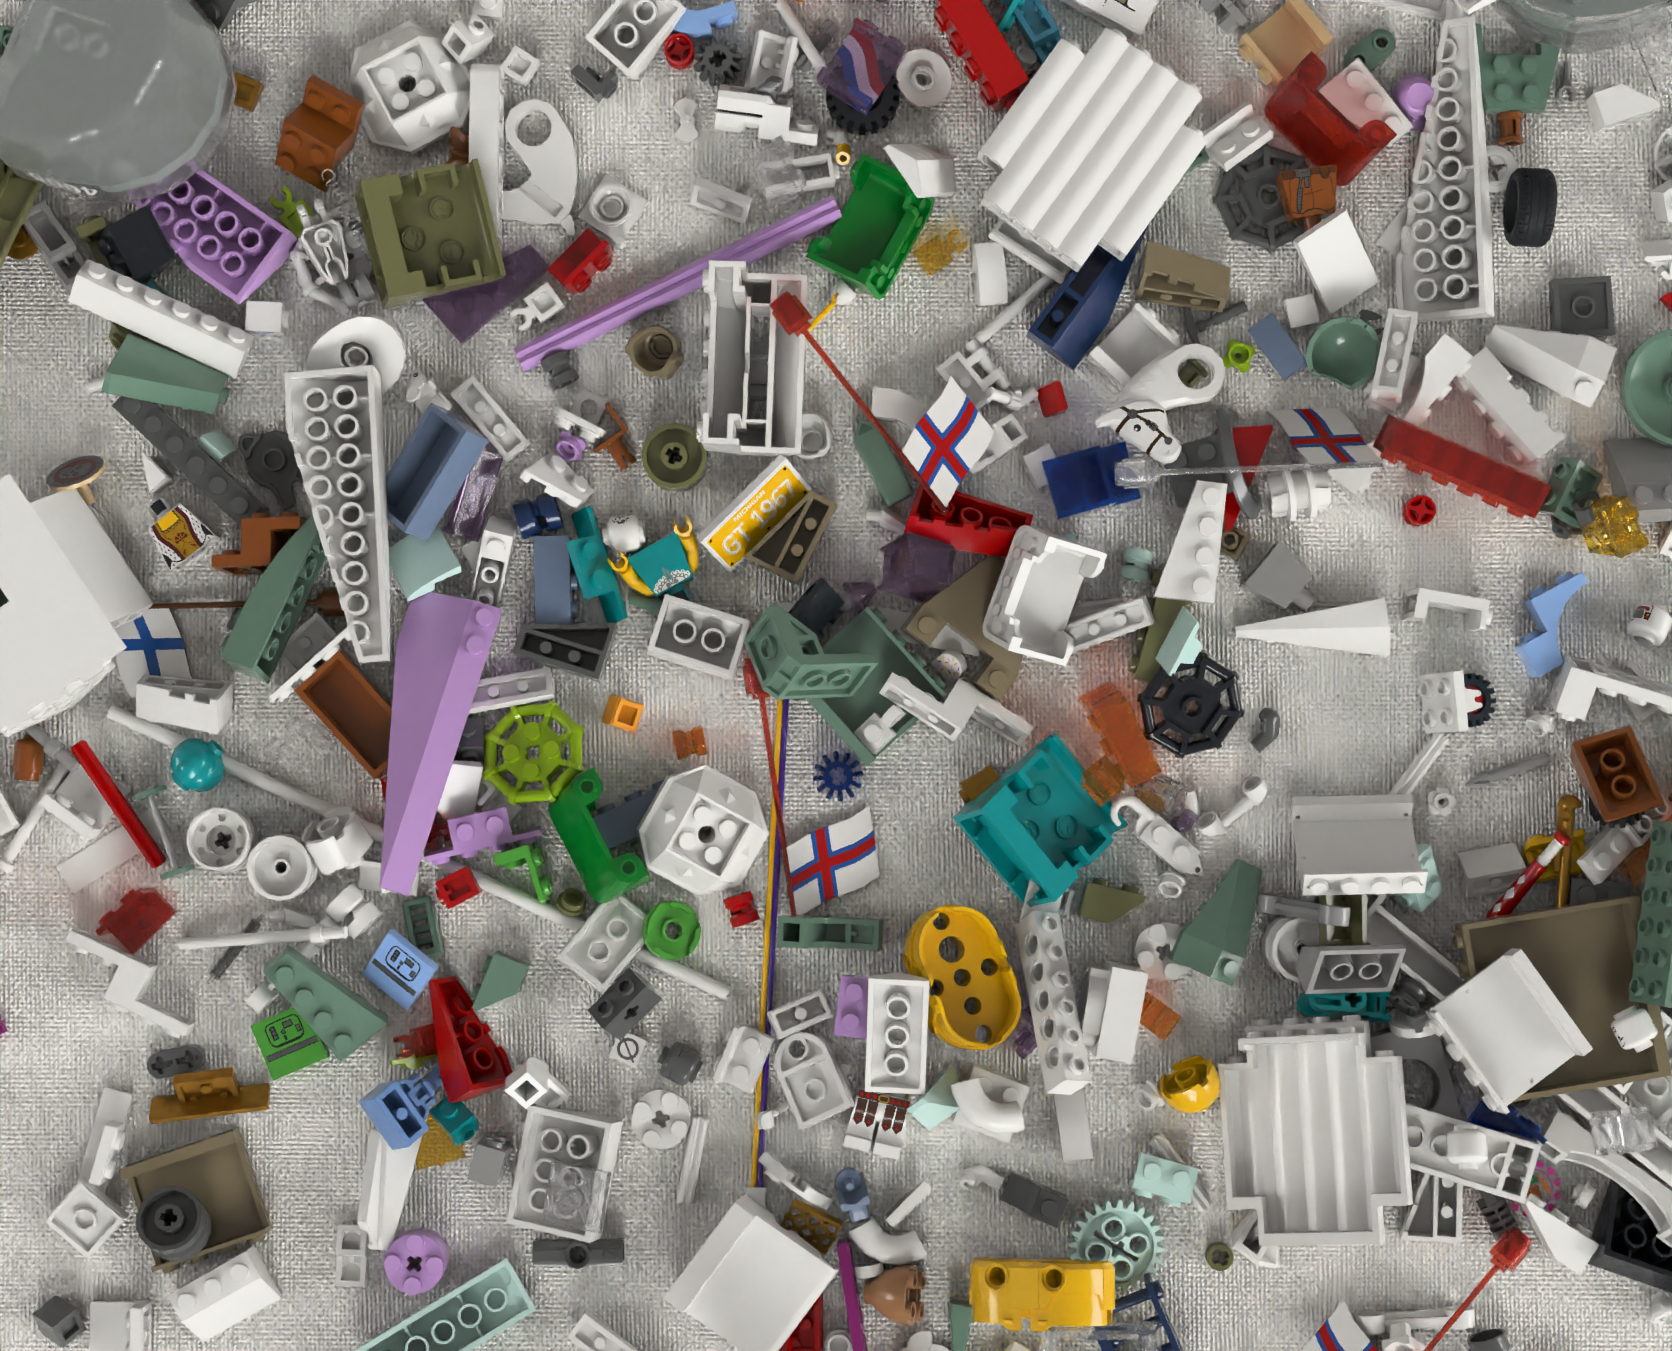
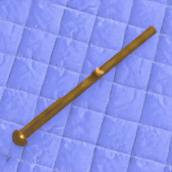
(1563, 858)

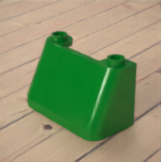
(874, 229)
(602, 875)

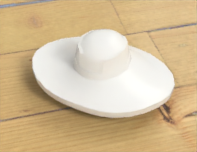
(360, 342)

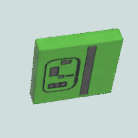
(288, 1043)

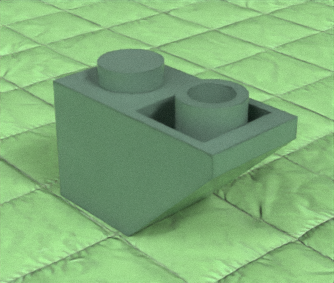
(502, 979)

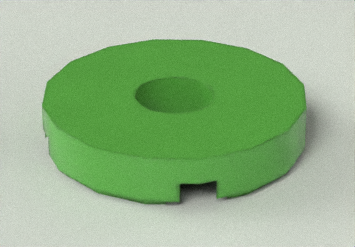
(655, 935)

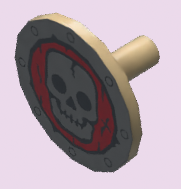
(77, 474)

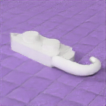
(1160, 836)

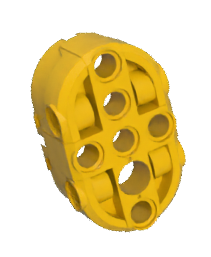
(994, 995)
(1041, 1290)

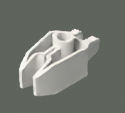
(323, 242)

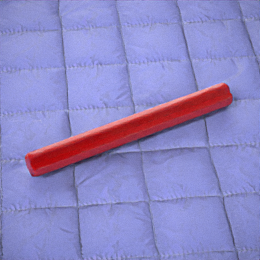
(118, 804)

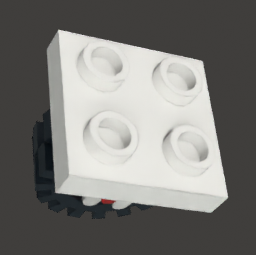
(1455, 701)

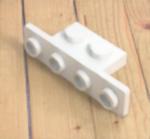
(106, 1138)

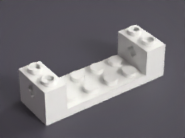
(1579, 679)
(1504, 1172)

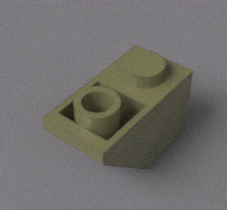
(1107, 903)

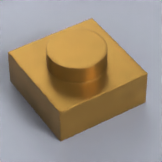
(247, 92)

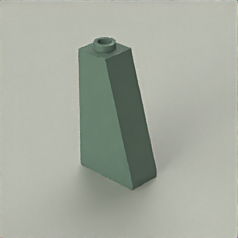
(164, 377)

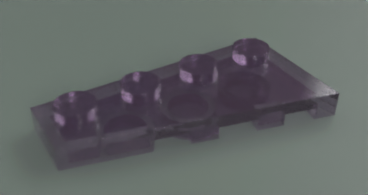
(473, 307)

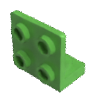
(534, 859)

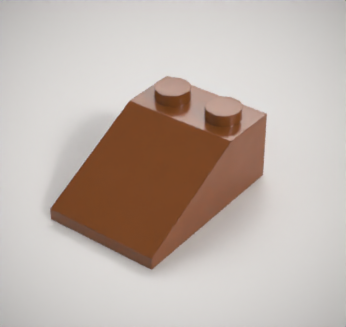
(1615, 774)

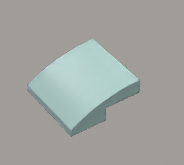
(422, 563)

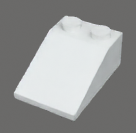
(634, 32)

